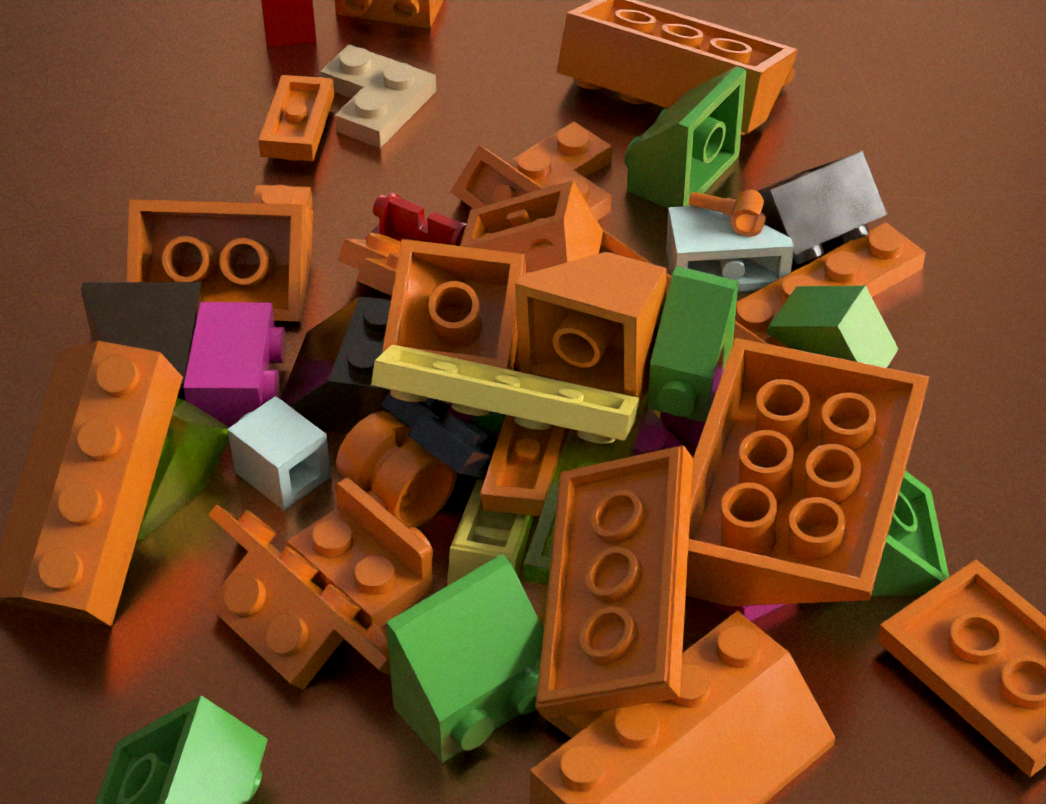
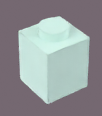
(279, 452)

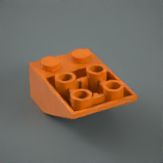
(544, 225)

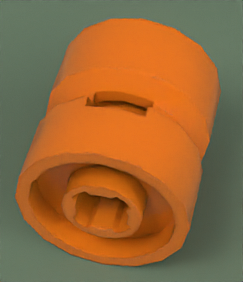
(396, 468)

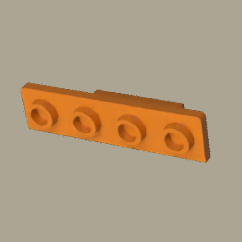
(283, 610)

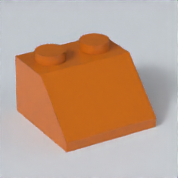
(456, 302)
(591, 322)

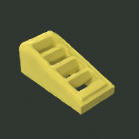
(485, 536)

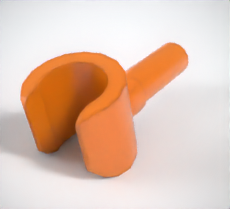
(744, 211)

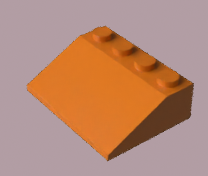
(798, 477)

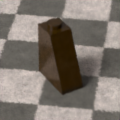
(145, 317)

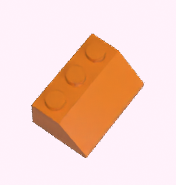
(228, 246)

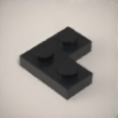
(456, 443)

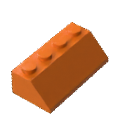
(663, 54)
(87, 481)
(728, 739)

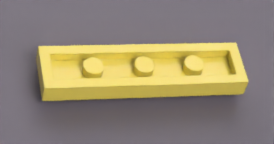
(482, 388)

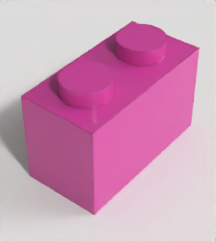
(234, 359)

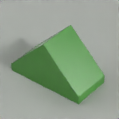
(835, 324)

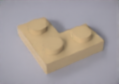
(380, 91)

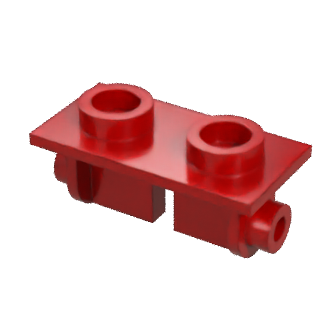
(406, 220)

